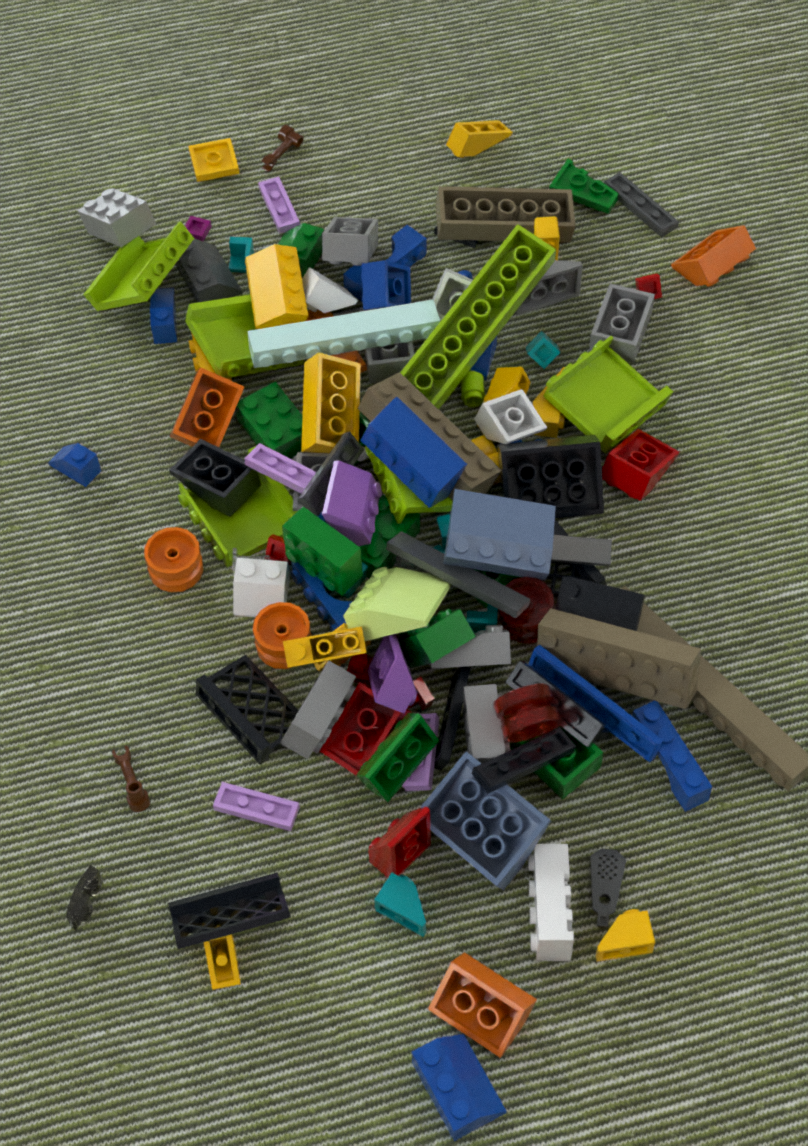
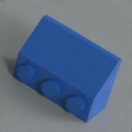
(457, 1084)

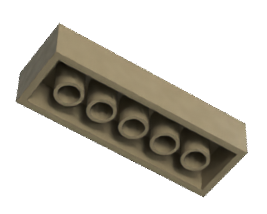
(495, 212)
(480, 470)
(622, 657)

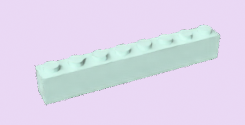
(342, 333)

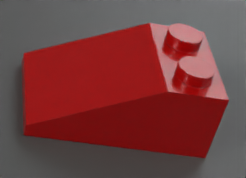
(638, 464)
(360, 729)
(402, 842)

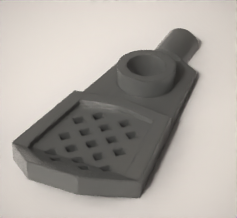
(605, 886)

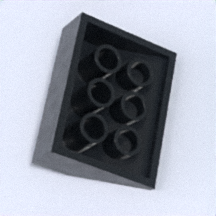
(555, 473)

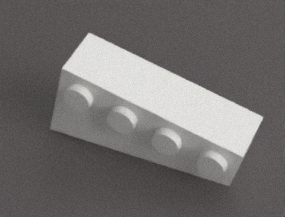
(552, 899)

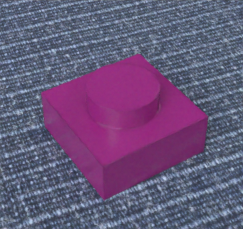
(198, 227)

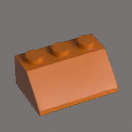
(715, 256)
(207, 409)
(481, 1004)

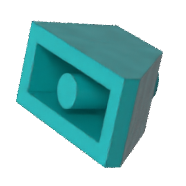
(401, 903)

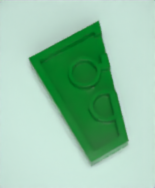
(584, 188)

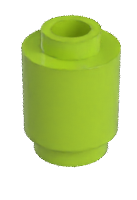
(473, 389)

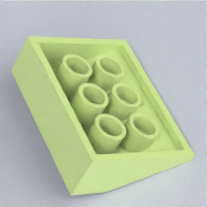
(395, 602)

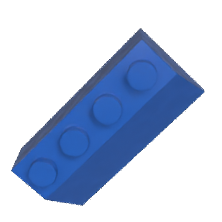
(414, 452)

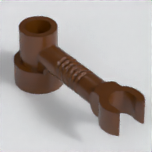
(288, 137)
(137, 796)

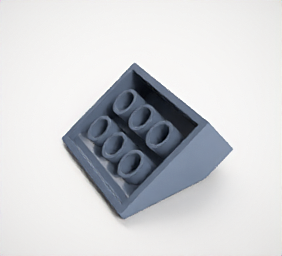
(500, 535)
(485, 828)

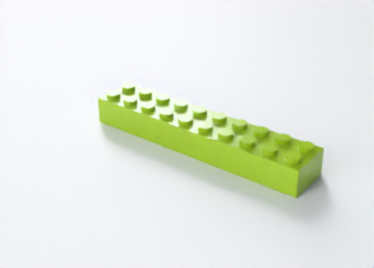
(479, 315)

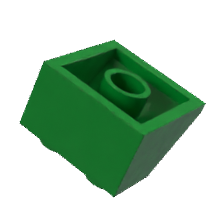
(308, 244)

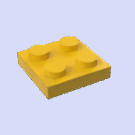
(213, 159)

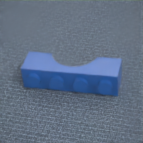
(407, 248)
(314, 591)
(683, 771)

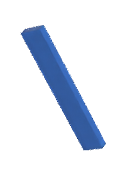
(616, 719)

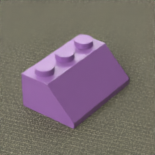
(352, 502)
(391, 676)

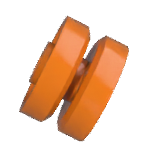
(173, 559)
(278, 624)

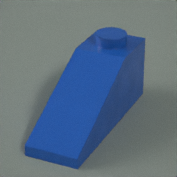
(163, 316)

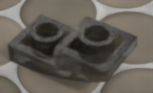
(80, 906)

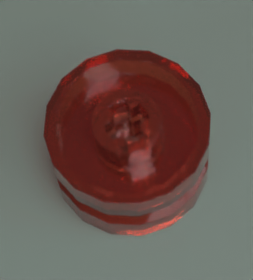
(525, 626)
(527, 713)

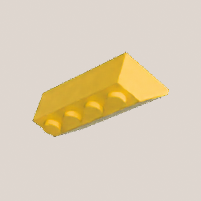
(276, 287)
(329, 402)

